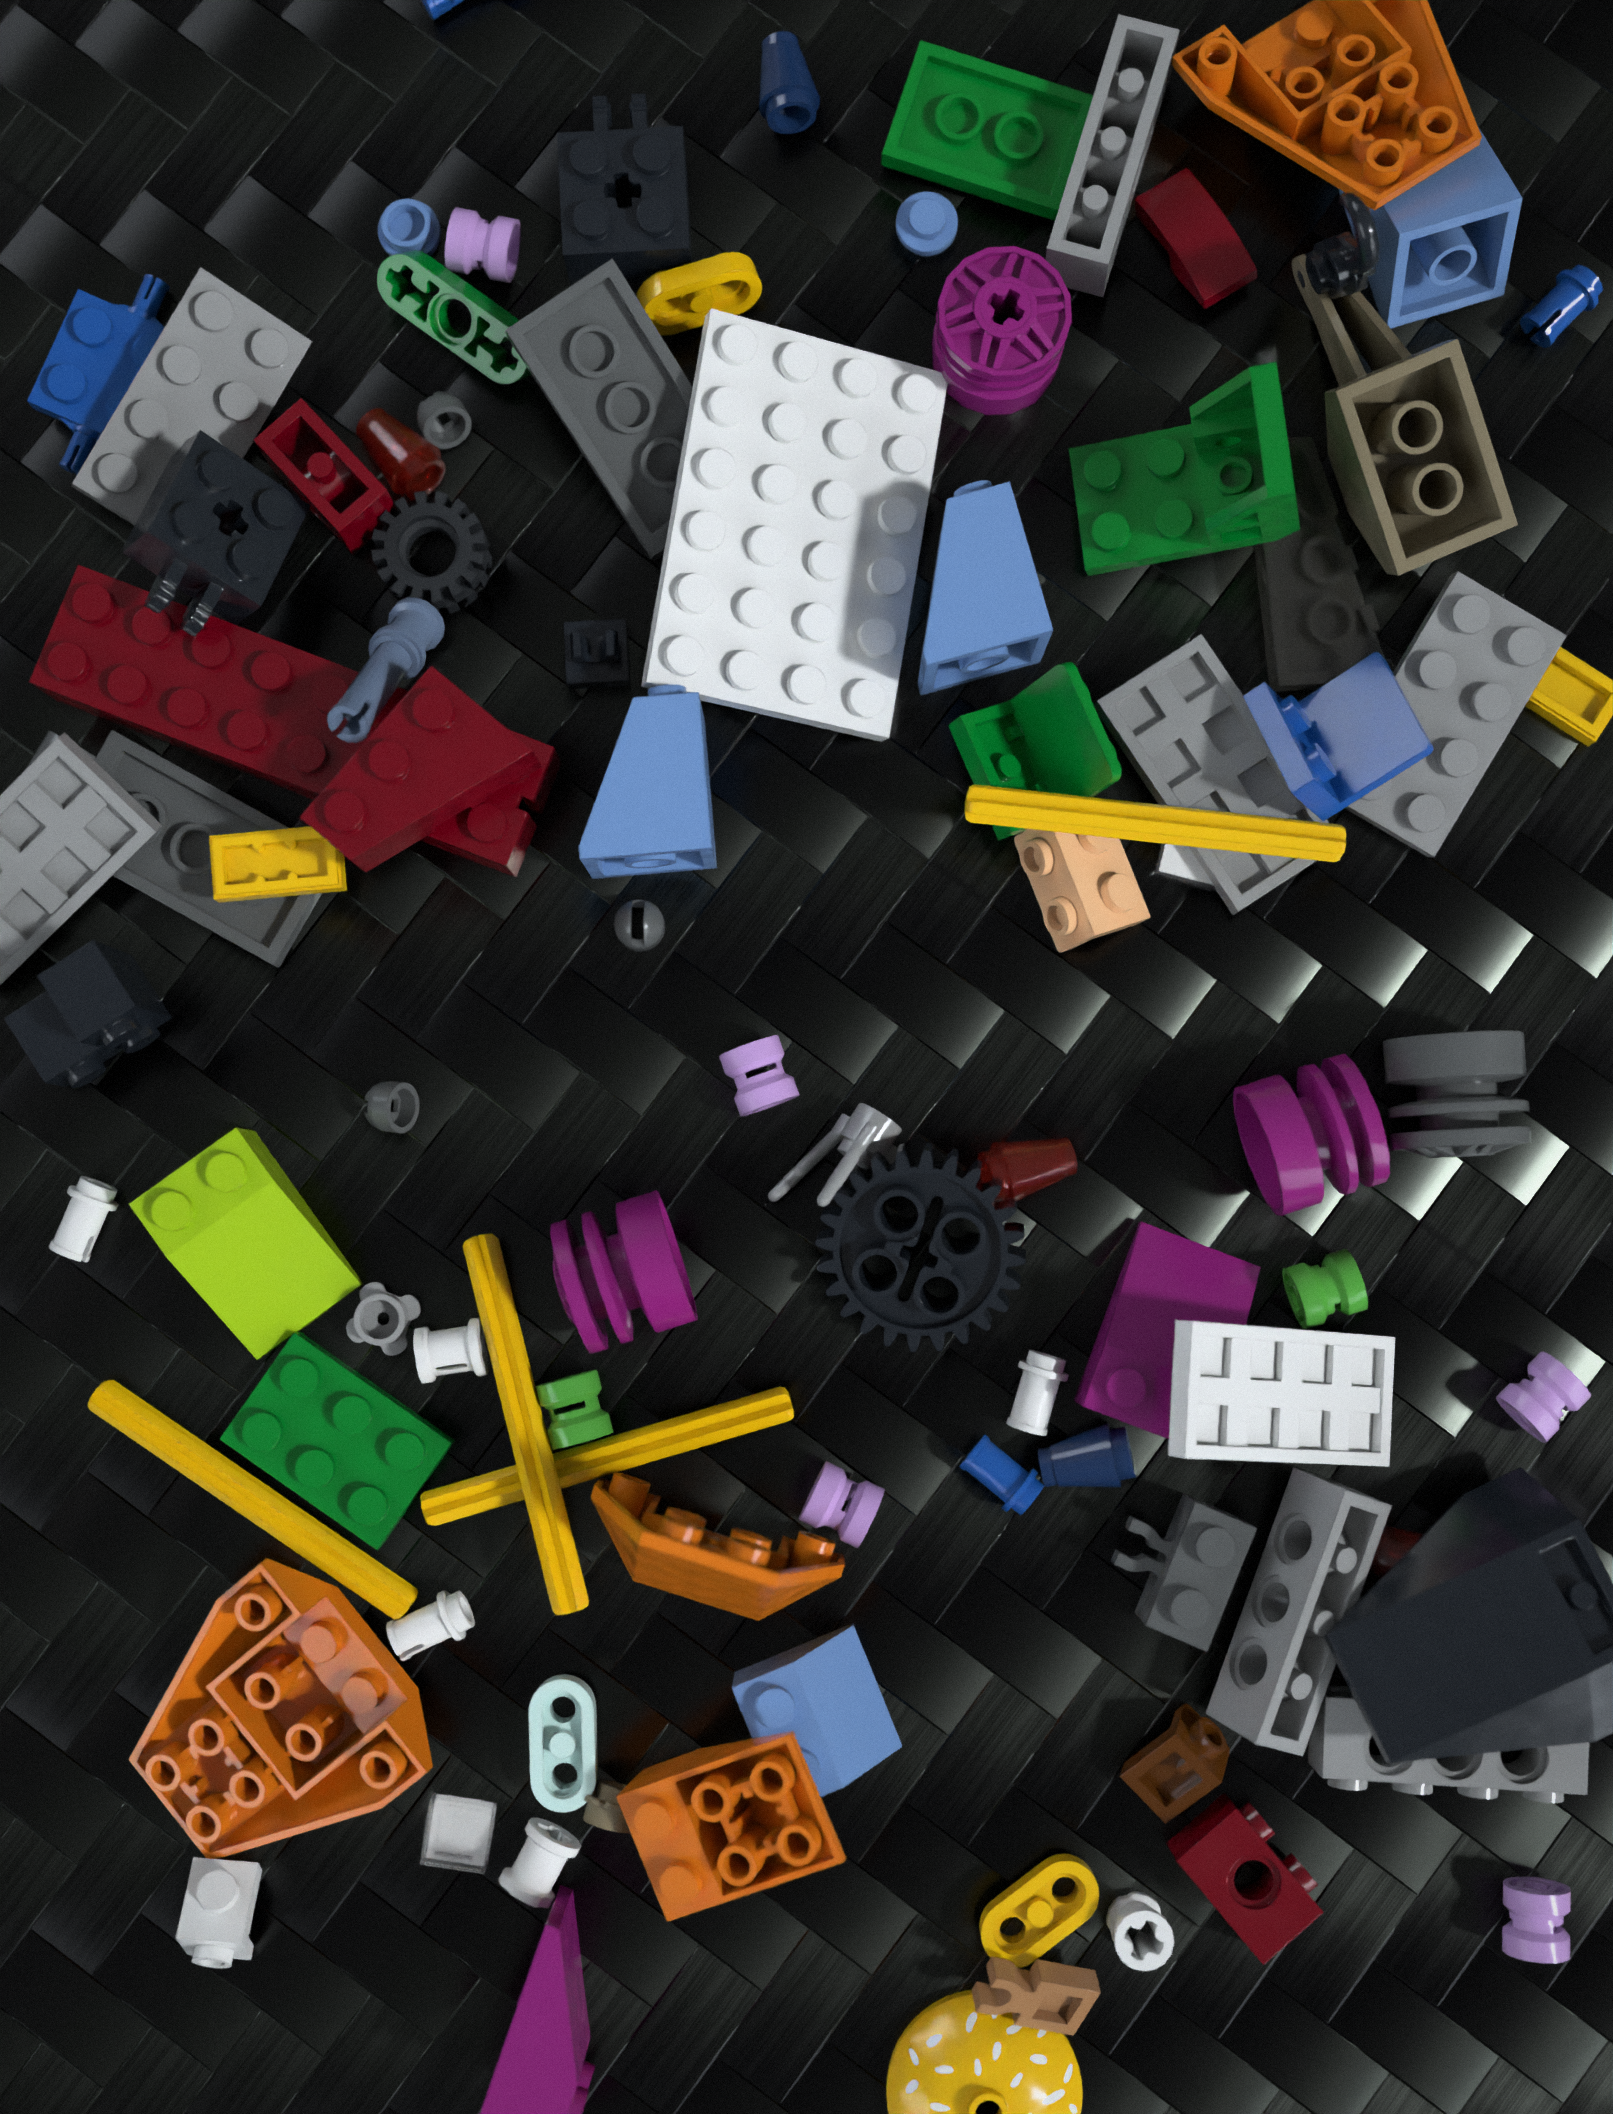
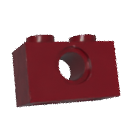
(325, 475)
(1261, 1913)

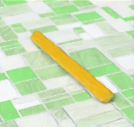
(1154, 823)
(525, 1425)
(614, 1454)
(253, 1499)

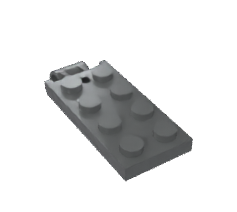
(613, 393)
(177, 860)

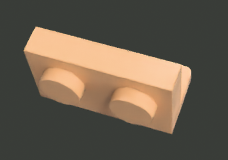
(1080, 885)

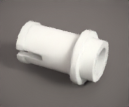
(83, 1218)
(1037, 1392)
(431, 1624)

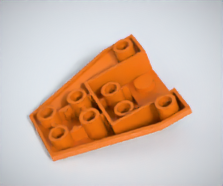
(1342, 91)
(705, 1566)
(281, 1718)

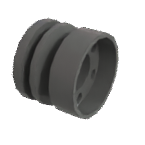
(1457, 1092)

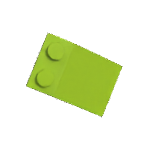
(247, 1241)

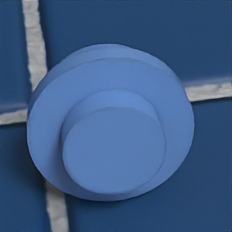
(926, 223)
(408, 227)

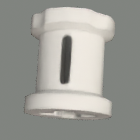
(451, 1351)
(539, 1863)
(1145, 1950)

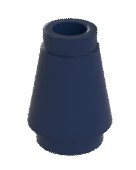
(786, 85)
(1089, 1459)

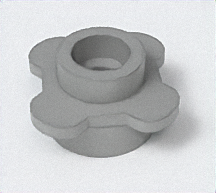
(365, 1321)

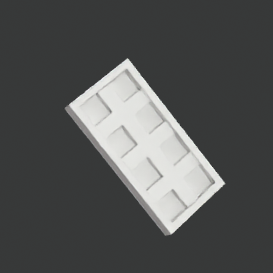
(1280, 1395)

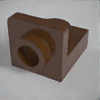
(1178, 1764)

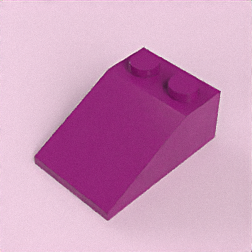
(1134, 1349)
(550, 2033)

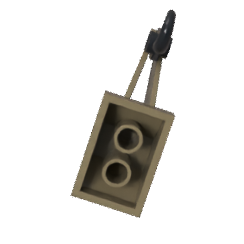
(1410, 431)

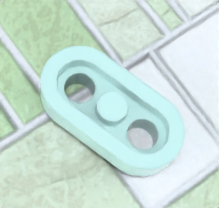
(563, 1740)

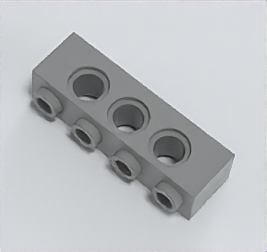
(1111, 153)
(1299, 1592)
(1342, 1756)

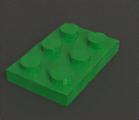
(986, 130)
(337, 1440)

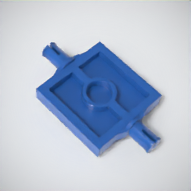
(96, 363)

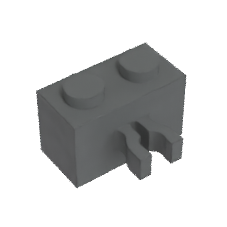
(1192, 1570)

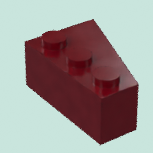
(416, 772)

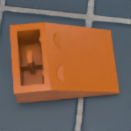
(728, 1822)

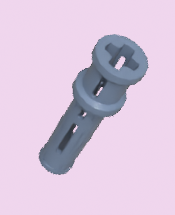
(395, 655)

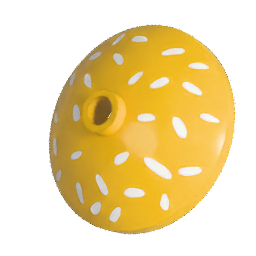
(962, 2057)

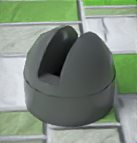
(432, 429)
(652, 925)
(404, 1106)

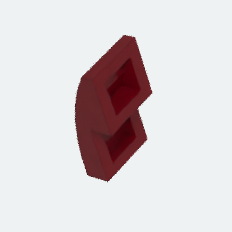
(1198, 237)

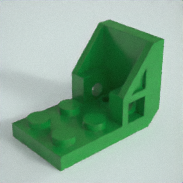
(1190, 485)

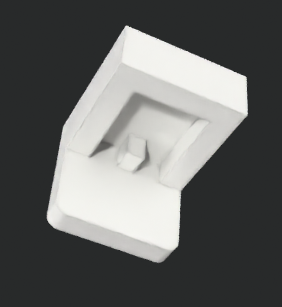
(219, 1911)

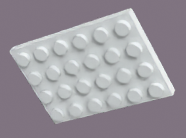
(795, 527)

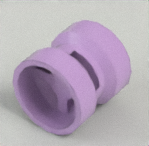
(477, 245)
(762, 1089)
(1539, 1401)
(827, 1499)
(1536, 1922)

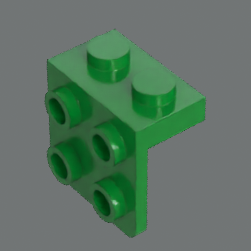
(1039, 741)

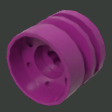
(994, 364)
(1326, 1130)
(622, 1272)

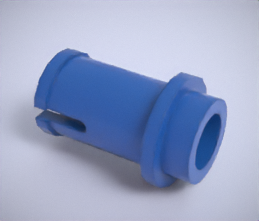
(1575, 292)
(1002, 1476)

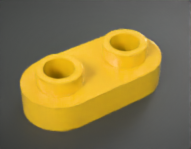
(684, 295)
(1044, 1914)

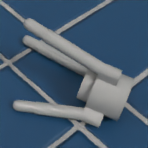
(861, 1137)

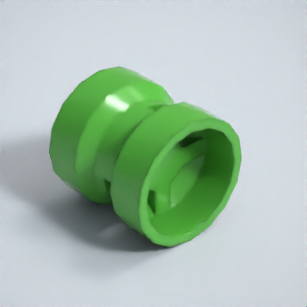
(1318, 1291)
(578, 1423)

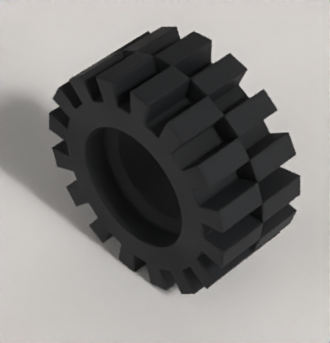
(420, 518)

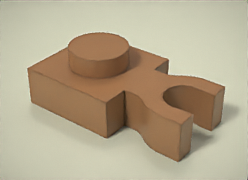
(1044, 1998)

